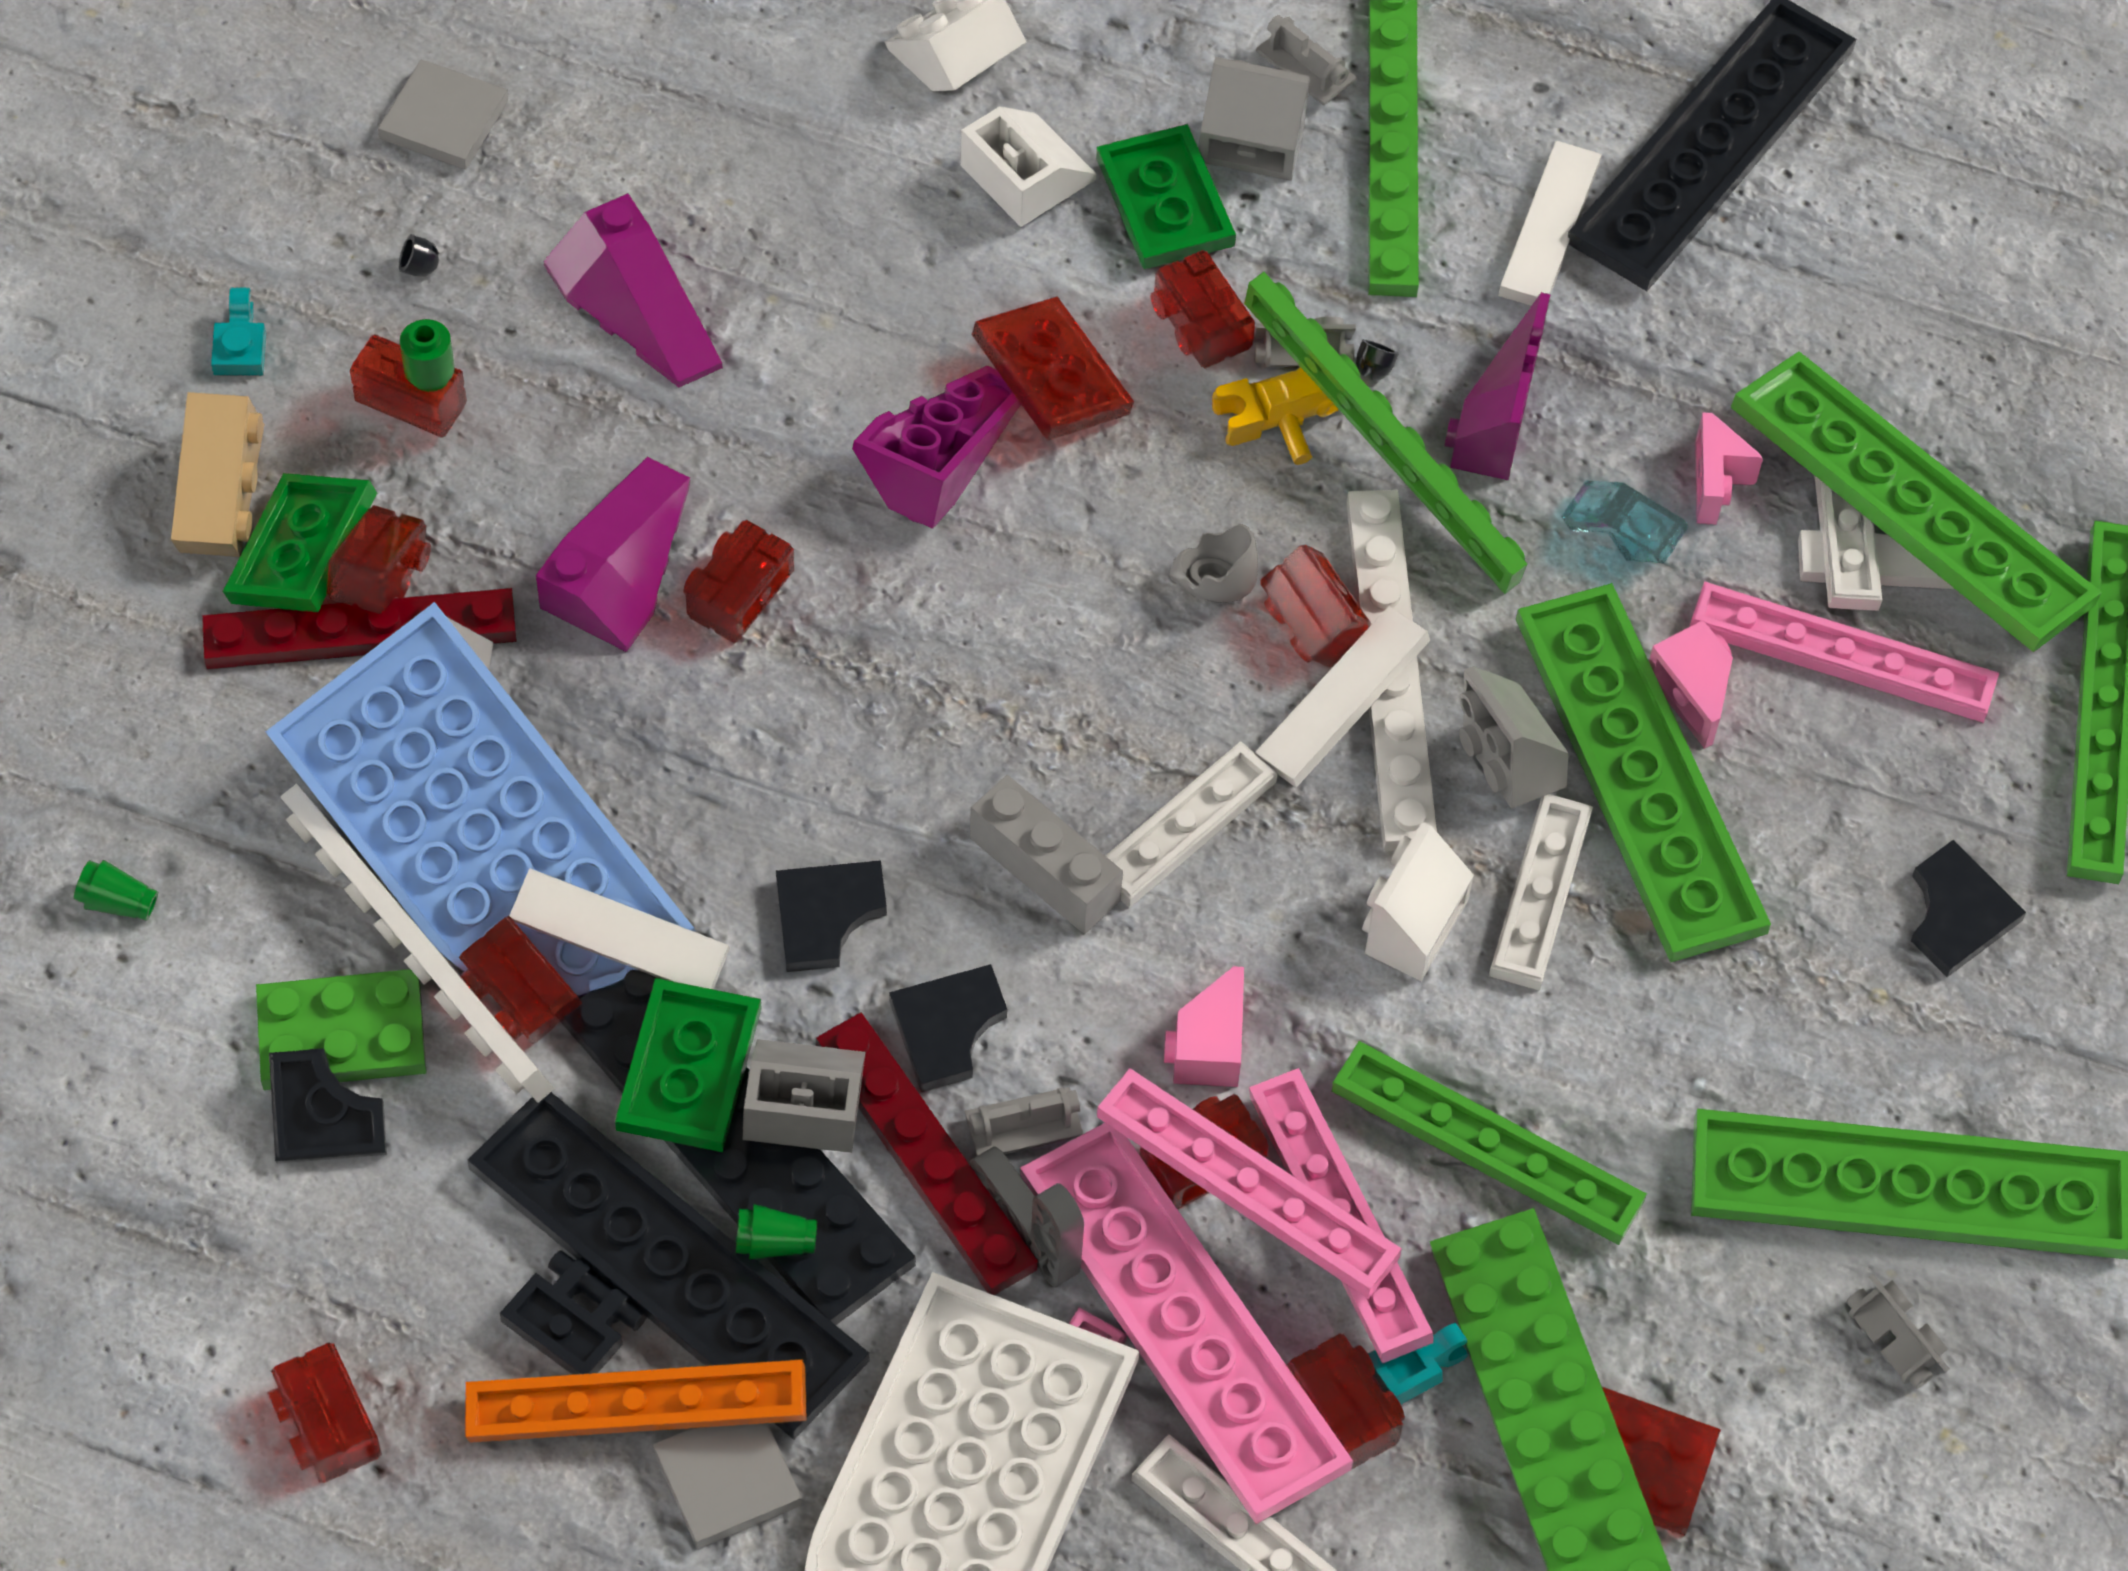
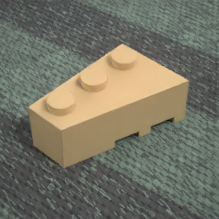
(216, 474)

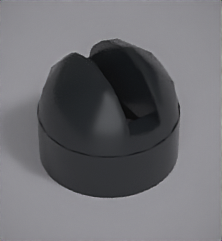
(418, 256)
(1376, 356)

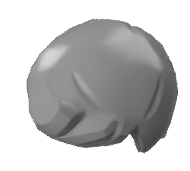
(1220, 567)

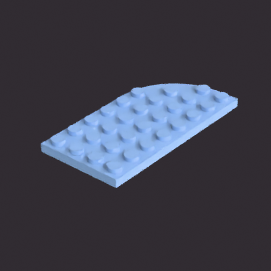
(459, 796)

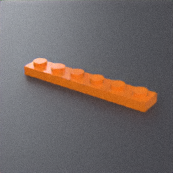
(635, 1401)

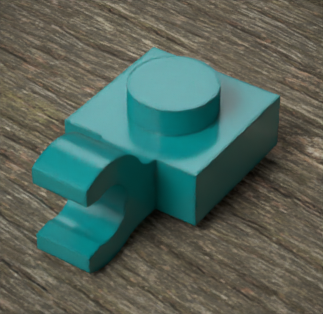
(240, 343)
(1420, 1369)

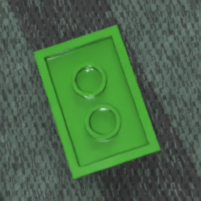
(361, 1020)

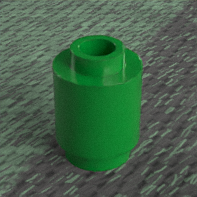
(427, 354)

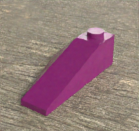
(625, 281)
(1494, 409)
(937, 445)
(614, 559)

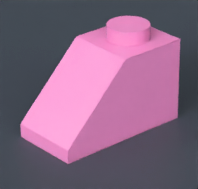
(1694, 677)
(1209, 1035)

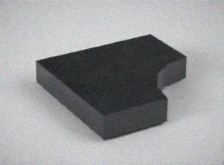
(824, 907)
(1963, 909)
(944, 1021)
(317, 1114)

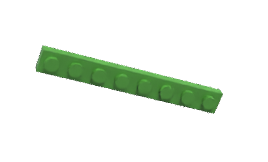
(1393, 149)
(1396, 444)
(2101, 745)

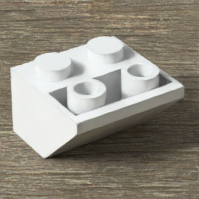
(956, 41)
(1021, 163)
(1416, 903)

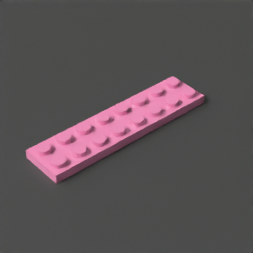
(1191, 1326)

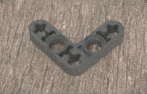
(1046, 1222)

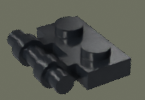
(563, 1328)

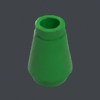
(114, 892)
(773, 1233)

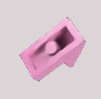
(1720, 462)

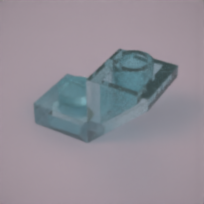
(1633, 521)

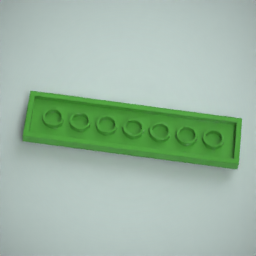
(1916, 501)
(1642, 773)
(1910, 1183)
(1546, 1399)

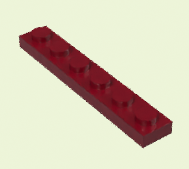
(344, 629)
(933, 1162)

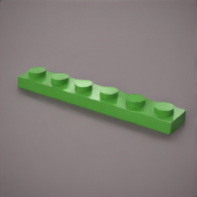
(1489, 1142)

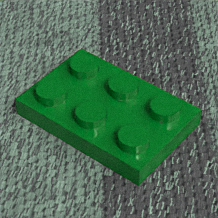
(1165, 196)
(295, 539)
(688, 1065)

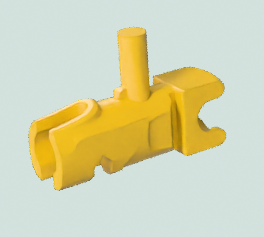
(1270, 404)

